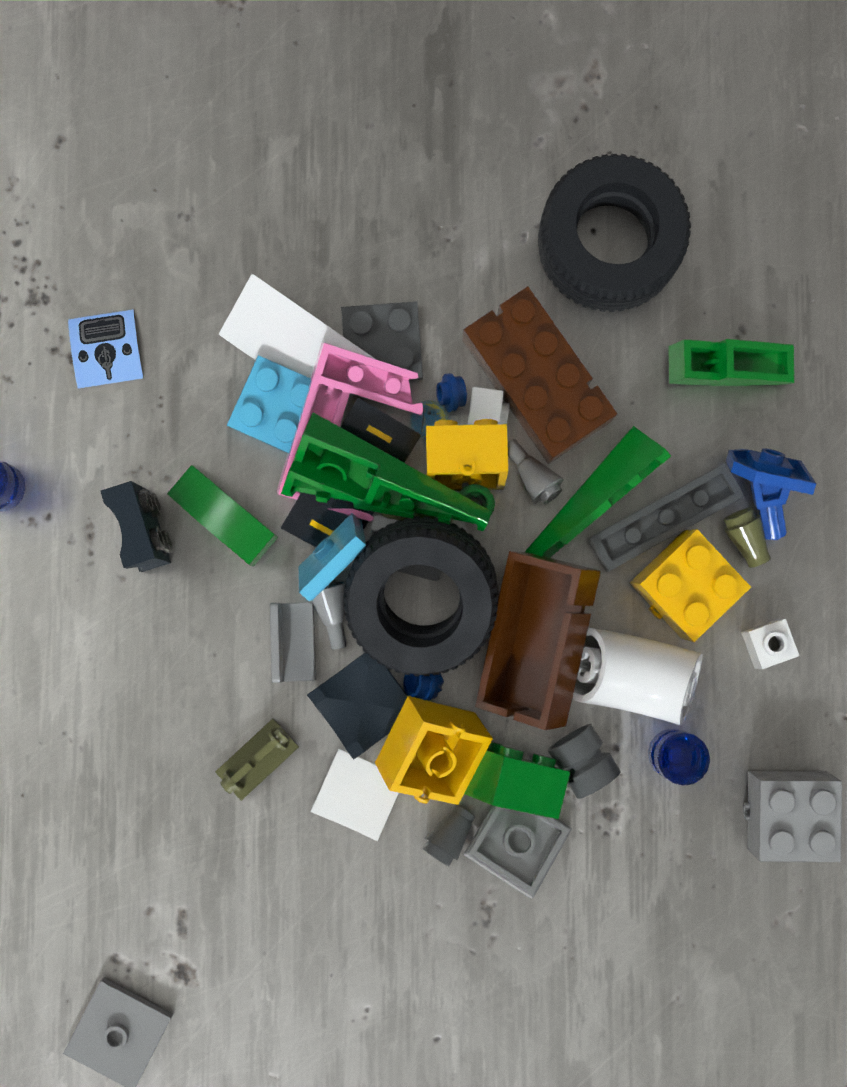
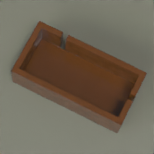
(539, 375)
(537, 640)

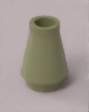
(748, 536)

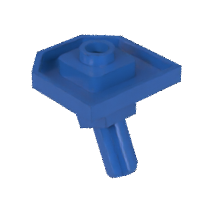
(770, 481)

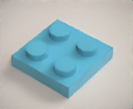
(271, 404)

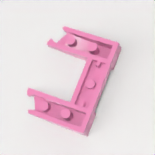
(332, 381)

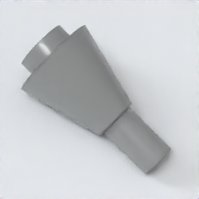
(539, 480)
(331, 610)

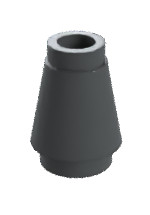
(449, 835)

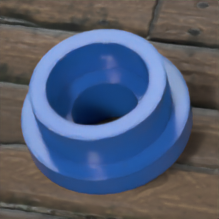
(451, 392)

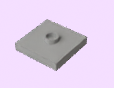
(518, 847)
(118, 1033)

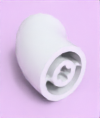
(637, 675)

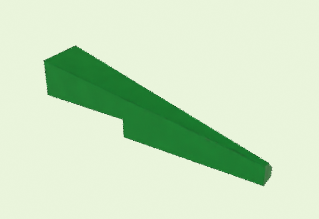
(350, 469)
(615, 476)

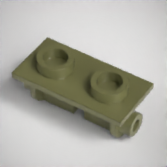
(256, 760)

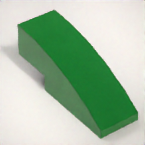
(730, 363)
(222, 516)

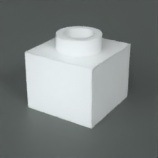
(487, 405)
(758, 648)

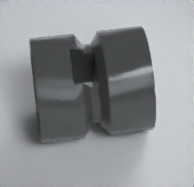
(587, 765)

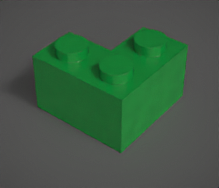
(519, 783)

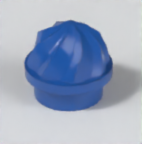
(423, 687)

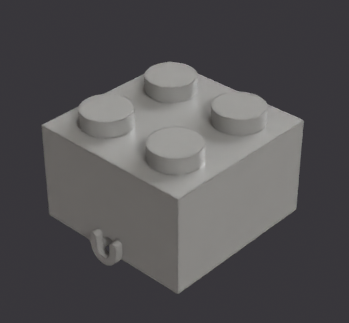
(794, 816)

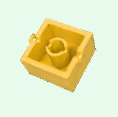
(468, 453)
(690, 585)
(432, 751)

